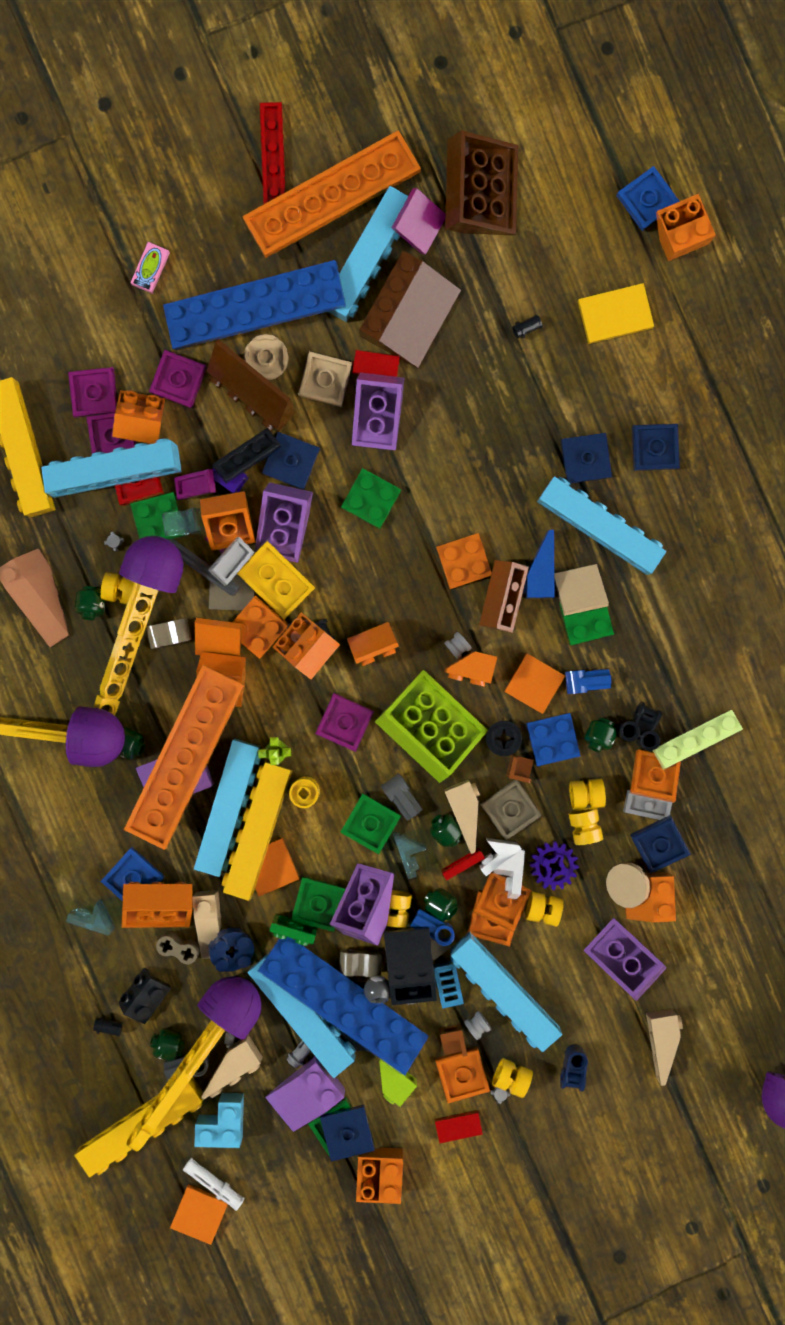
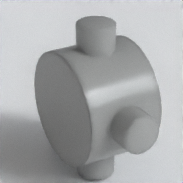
(114, 541)
(229, 1039)
(499, 1094)

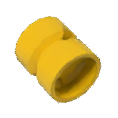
(116, 587)
(304, 792)
(584, 794)
(585, 826)
(399, 901)
(536, 909)
(518, 1083)

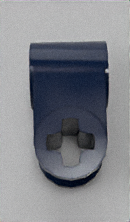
(574, 1072)

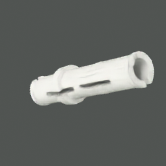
(212, 1183)

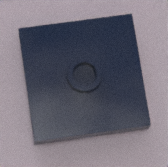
(655, 447)
(586, 458)
(292, 461)
(660, 844)
(347, 1132)

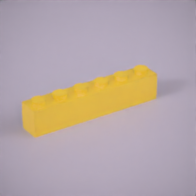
(22, 451)
(257, 832)
(111, 1143)

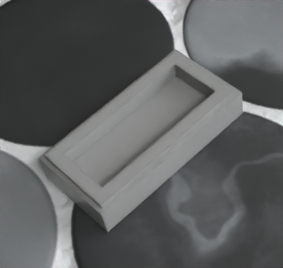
(231, 561)

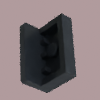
(143, 996)

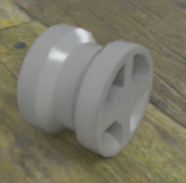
(458, 645)
(477, 1025)

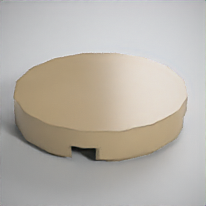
(267, 356)
(627, 885)

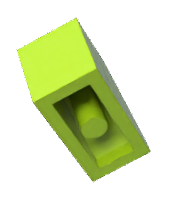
(395, 1085)

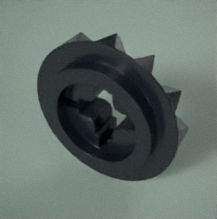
(511, 745)

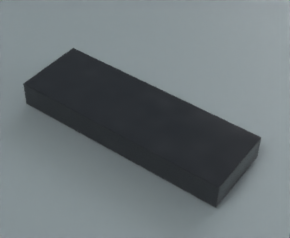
(246, 455)

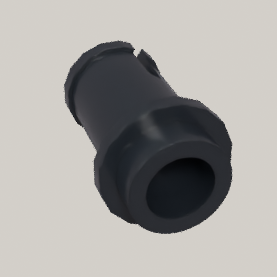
(527, 326)
(107, 1026)

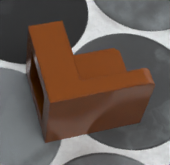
(519, 768)
(453, 1039)

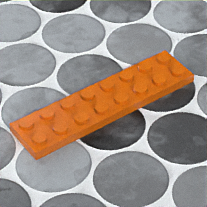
(331, 194)
(184, 757)

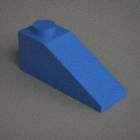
(540, 574)

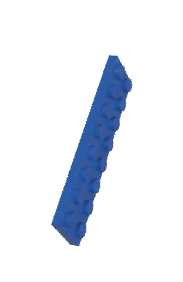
(254, 305)
(343, 1004)

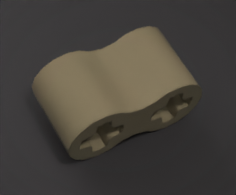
(169, 633)
(178, 947)
(360, 963)

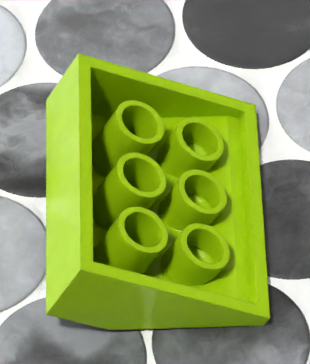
(431, 726)

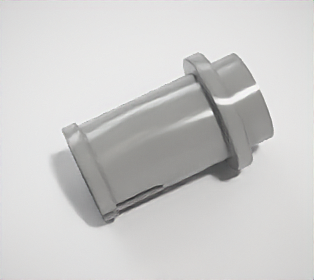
(298, 1055)

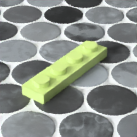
(697, 739)

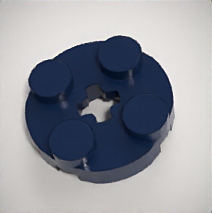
(231, 961)

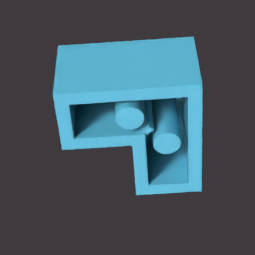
(225, 1128)

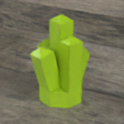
(275, 751)

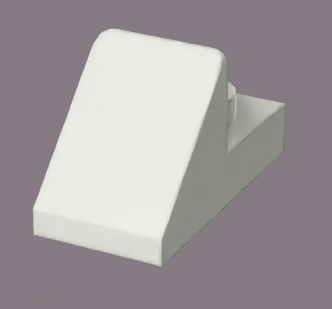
(503, 850)
(514, 868)

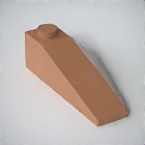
(33, 589)

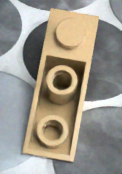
(237, 1061)

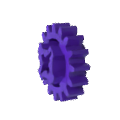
(549, 873)

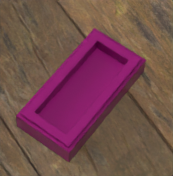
(195, 484)

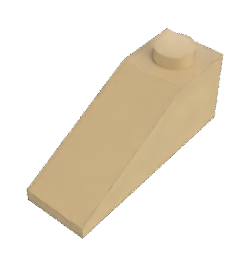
(465, 808)
(207, 918)
(664, 1037)

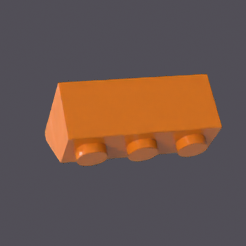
(156, 905)

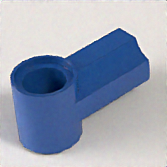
(582, 681)
(424, 919)

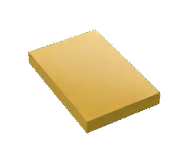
(615, 313)
(275, 580)

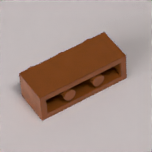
(503, 596)

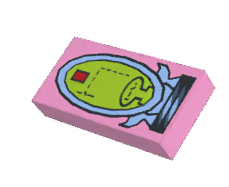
(150, 267)

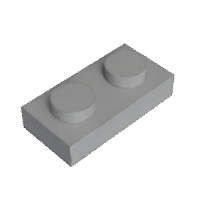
(646, 806)

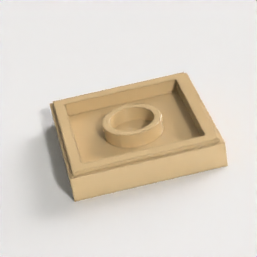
(325, 379)
(580, 590)

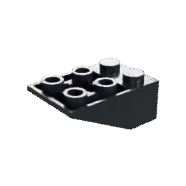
(410, 966)

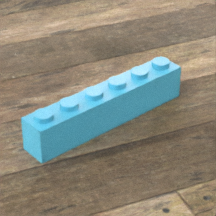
(369, 252)
(111, 468)
(601, 525)
(227, 808)
(505, 992)
(315, 1031)

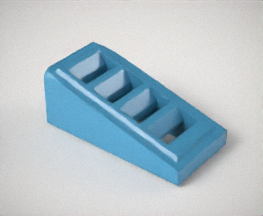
(444, 967)

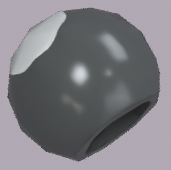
(377, 989)

